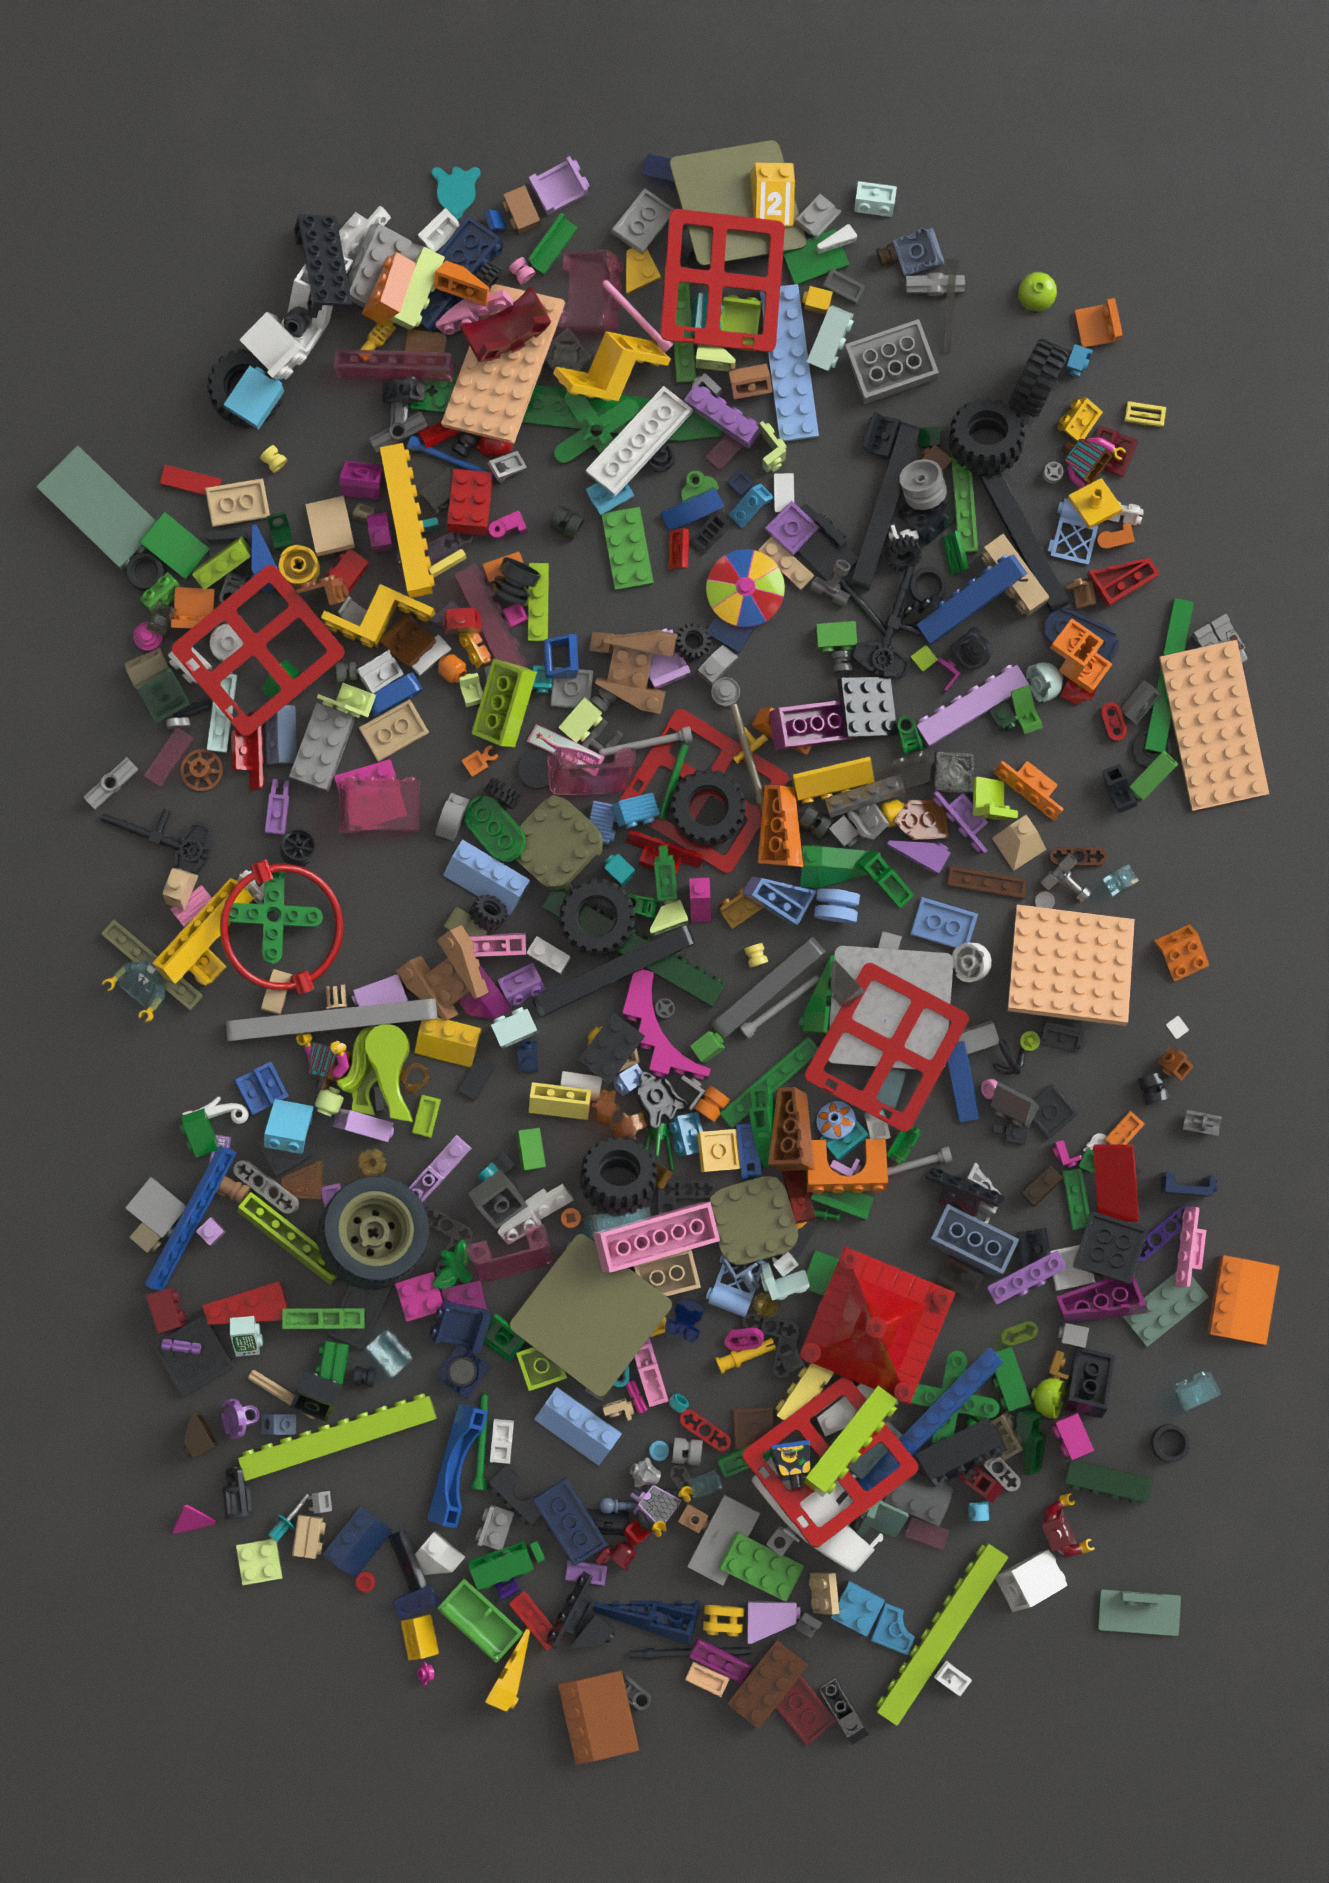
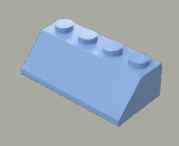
(486, 875)
(578, 1426)

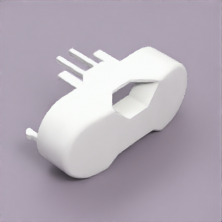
(846, 1546)

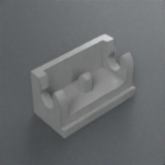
(980, 1036)

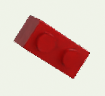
(350, 568)

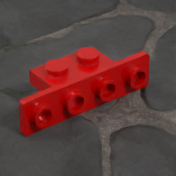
(248, 755)
(651, 849)

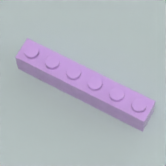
(970, 707)

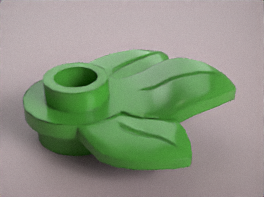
(704, 484)

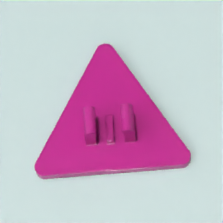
(191, 1519)

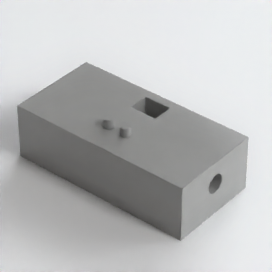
(726, 1520)

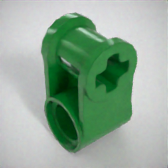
(909, 737)
(642, 906)

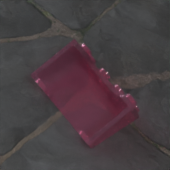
(589, 303)
(379, 804)
(491, 1269)

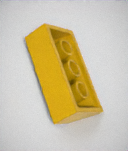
(832, 780)

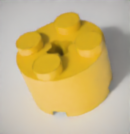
(306, 558)

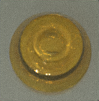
(764, 1305)

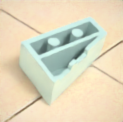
(830, 338)

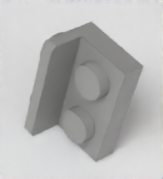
(868, 820)

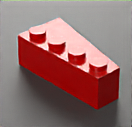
(263, 1303)

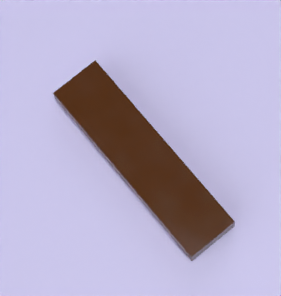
(987, 882)

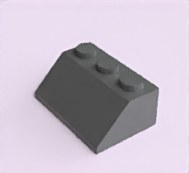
(921, 1498)

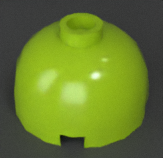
(1037, 292)
(1048, 1397)

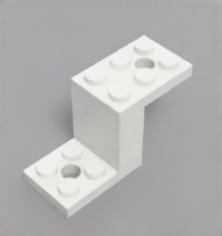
(299, 297)
(274, 346)

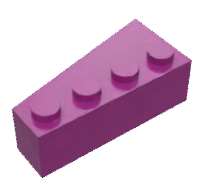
(1101, 1300)

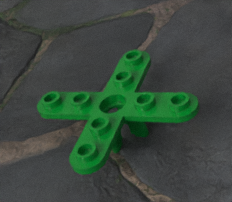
(587, 418)
(287, 916)
(975, 1405)

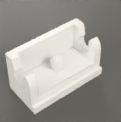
(438, 231)

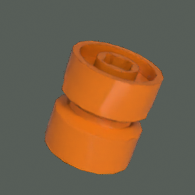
(711, 1103)

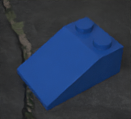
(261, 556)

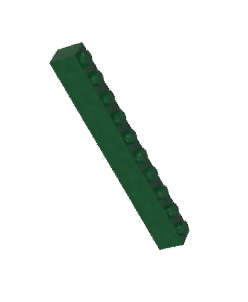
(670, 969)

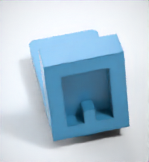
(750, 504)

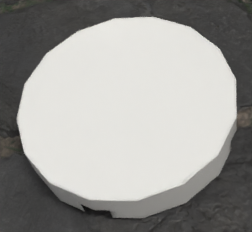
(224, 642)

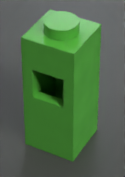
(1153, 775)

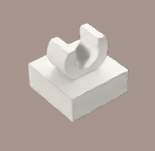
(785, 1264)

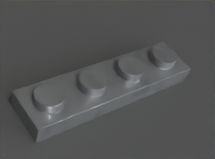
(865, 795)

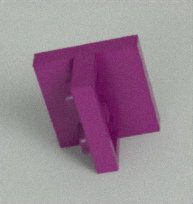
(361, 480)

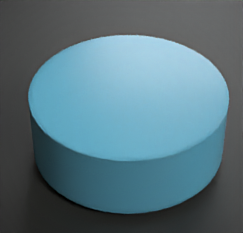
(659, 1450)

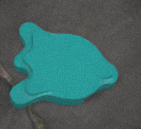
(457, 190)

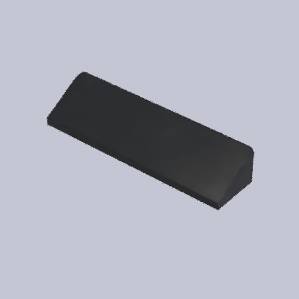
(609, 1523)

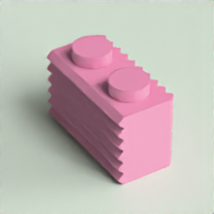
(197, 901)

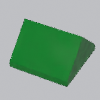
(502, 1338)

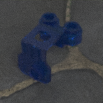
(687, 1314)

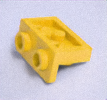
(1079, 418)

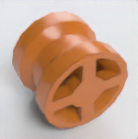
(571, 1218)

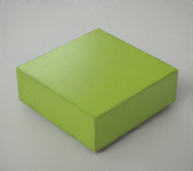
(924, 658)

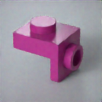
(1061, 1152)

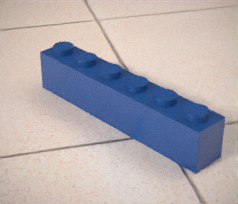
(972, 598)

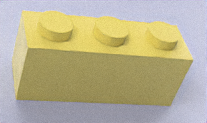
(560, 1101)

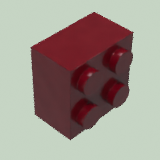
(166, 1310)

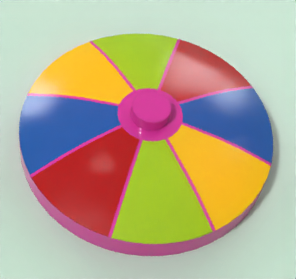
(745, 588)

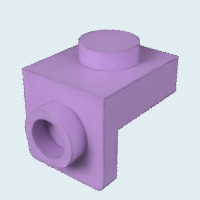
(844, 1170)

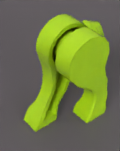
(378, 1057)

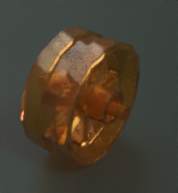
(606, 1106)
(629, 1125)

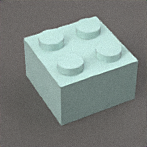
(514, 1028)

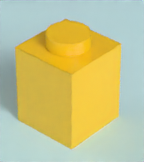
(817, 300)

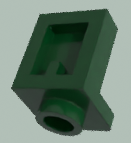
(1003, 716)

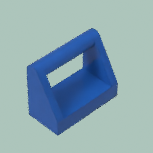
(572, 668)

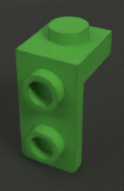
(1025, 709)

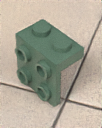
(881, 1518)

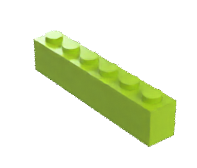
(285, 1235)
(850, 1441)

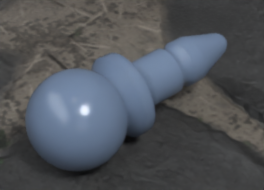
(607, 1505)

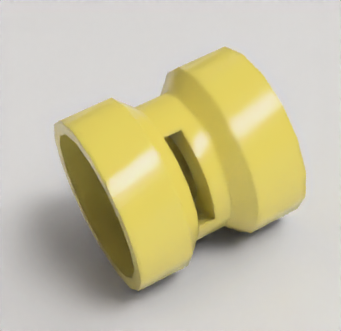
(273, 459)
(756, 955)

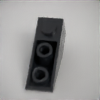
(843, 1711)

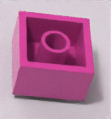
(419, 1296)
(1072, 1436)

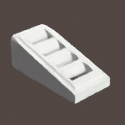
(840, 238)

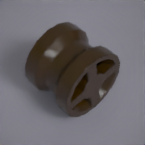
(886, 255)

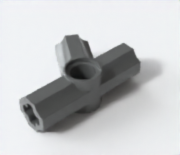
(399, 420)

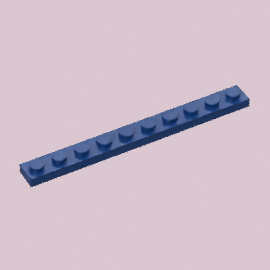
(936, 1415)

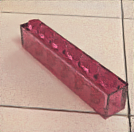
(394, 365)
(492, 625)

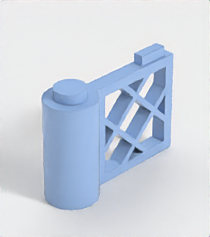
(1070, 516)
(730, 1298)

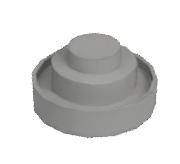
(725, 692)

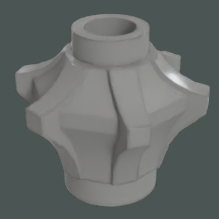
(644, 1473)

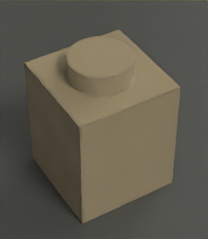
(146, 1238)

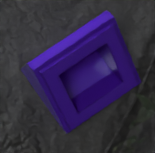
(507, 1589)

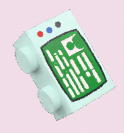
(245, 1336)

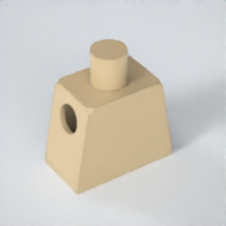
(179, 887)

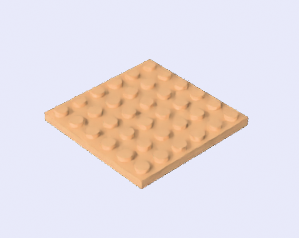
(1071, 965)

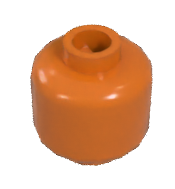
(451, 668)

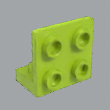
(989, 800)

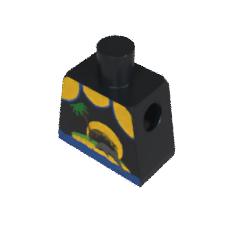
(792, 1462)

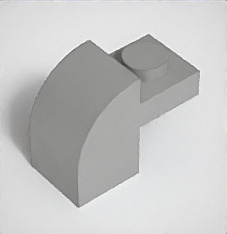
(451, 816)

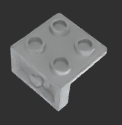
(495, 1528)

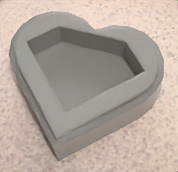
(173, 723)

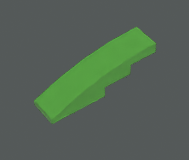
(323, 1318)

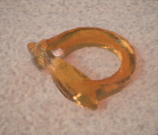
(413, 1087)

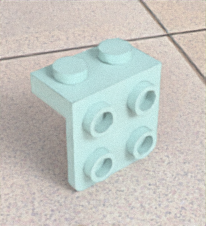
(784, 1286)

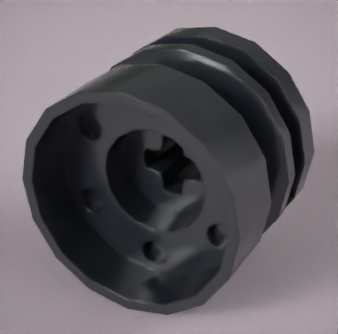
(514, 584)

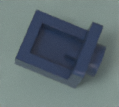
(527, 1056)

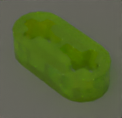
(1017, 1328)

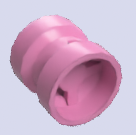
(521, 270)

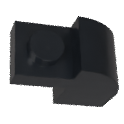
(1118, 788)

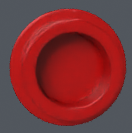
(365, 1582)

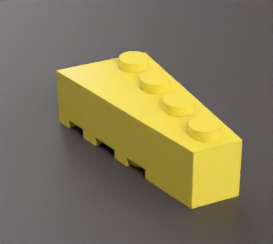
(808, 1387)

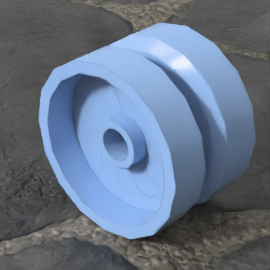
(837, 903)

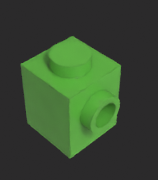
(708, 1046)

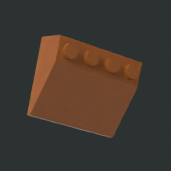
(598, 1717)

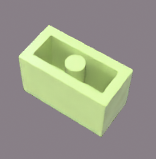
(581, 719)

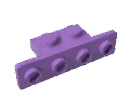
(961, 812)
(1026, 1277)

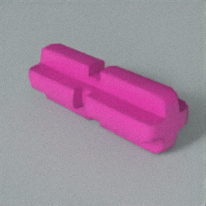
(638, 1400)

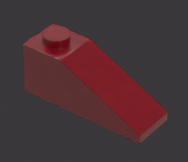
(982, 1484)

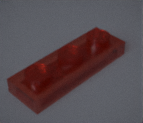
(798, 1196)

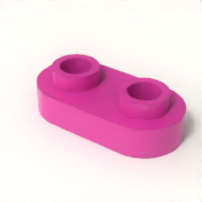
(747, 1339)

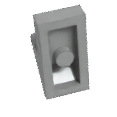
(507, 466)

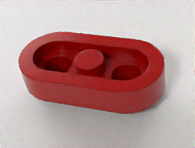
(1113, 722)

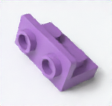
(521, 985)

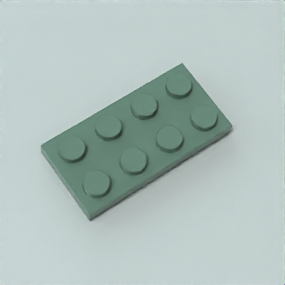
(1165, 1308)

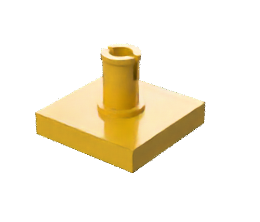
(1095, 503)

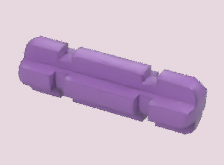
(181, 1346)

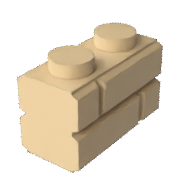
(307, 1536)

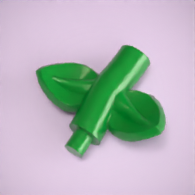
(455, 1267)

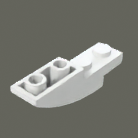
(538, 1207)

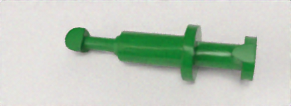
(826, 1214)

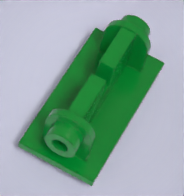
(899, 1149)

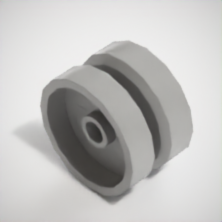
(923, 484)

